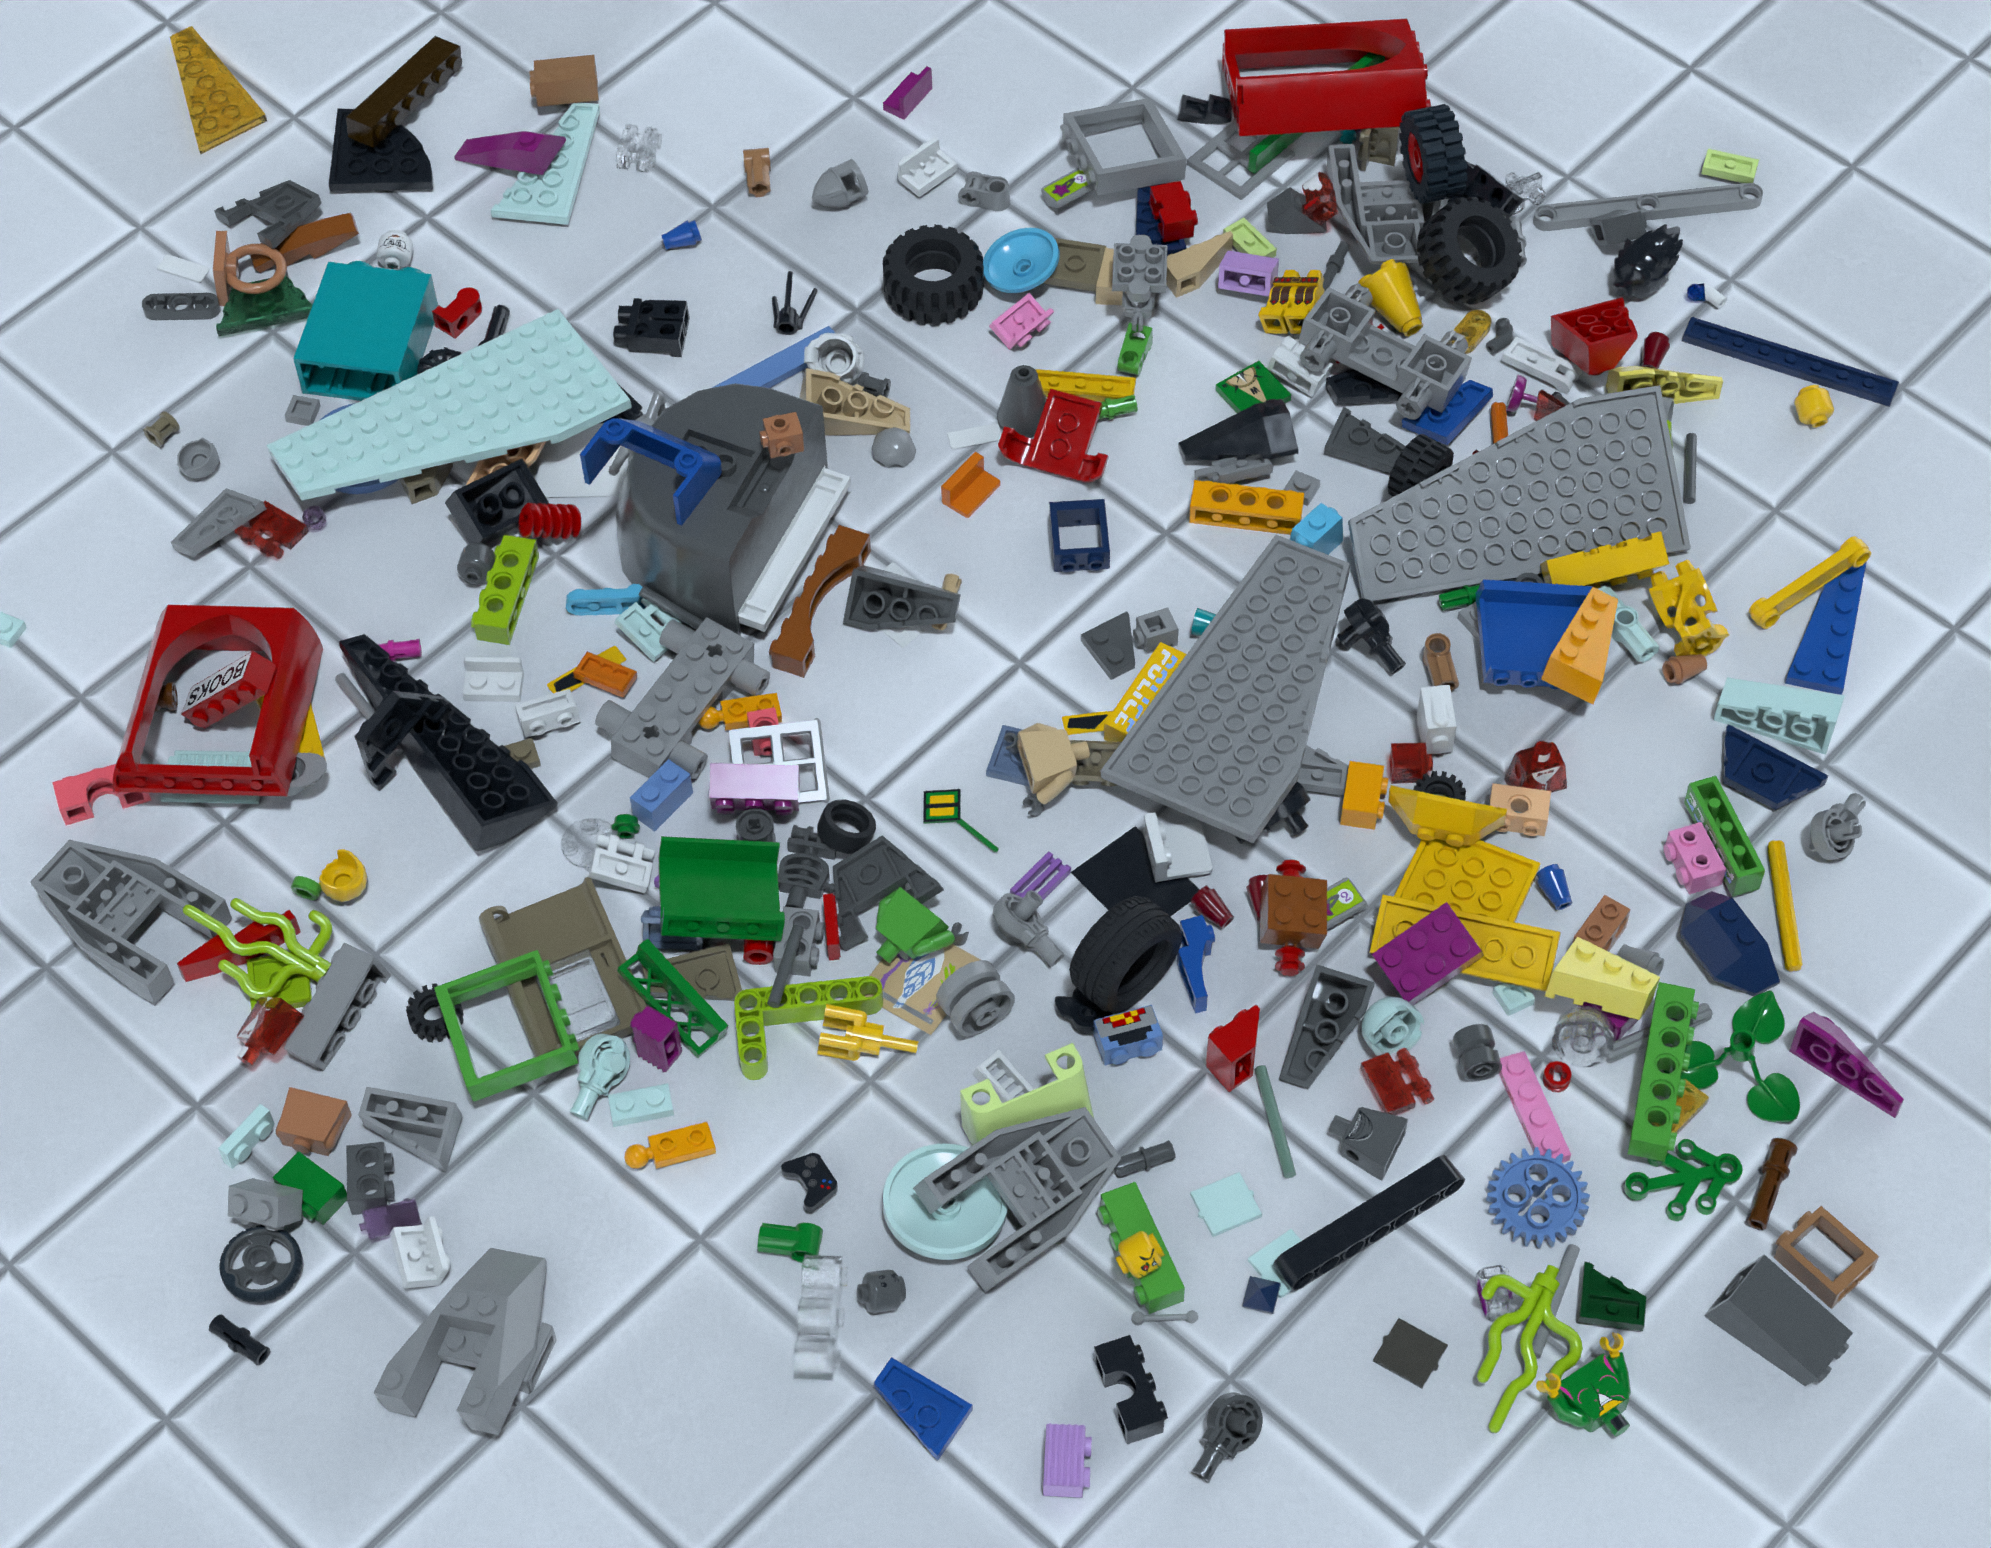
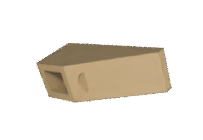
(1194, 265)

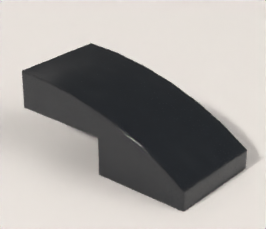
(1213, 111)

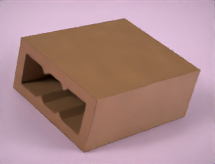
(564, 80)

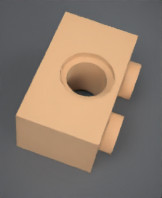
(1531, 802)

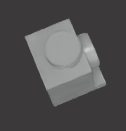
(1156, 628)

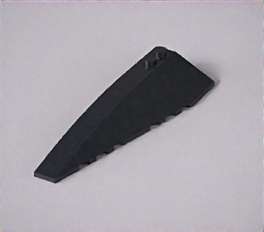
(466, 771)

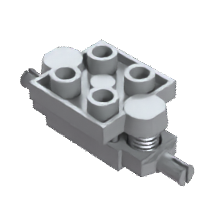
(1139, 271)

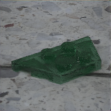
(265, 309)

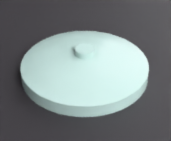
(953, 1230)

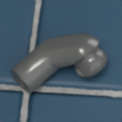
(1503, 337)

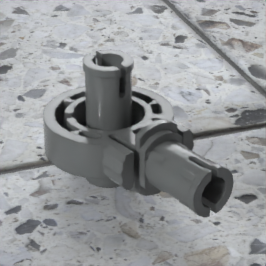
(1228, 1431)

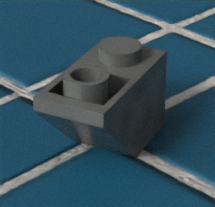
(1287, 214)
(1618, 226)

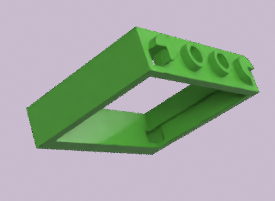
(490, 980)

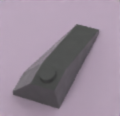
(892, 600)

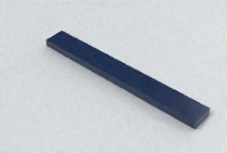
(1790, 361)

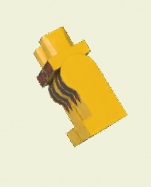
(1291, 301)

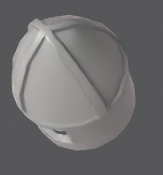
(839, 185)

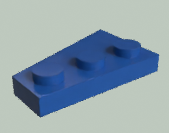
(1458, 413)
(923, 1405)

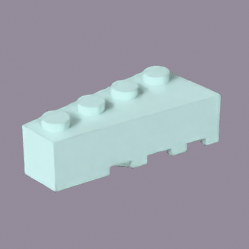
(1780, 712)

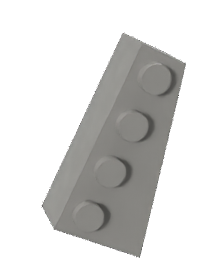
(336, 1006)

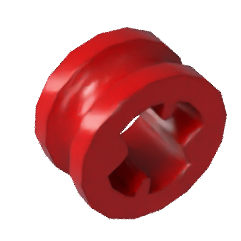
(1557, 1067)

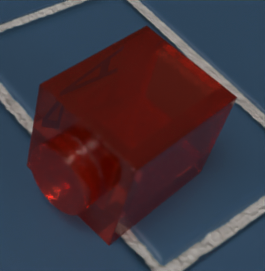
(1409, 762)

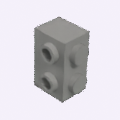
(264, 1203)

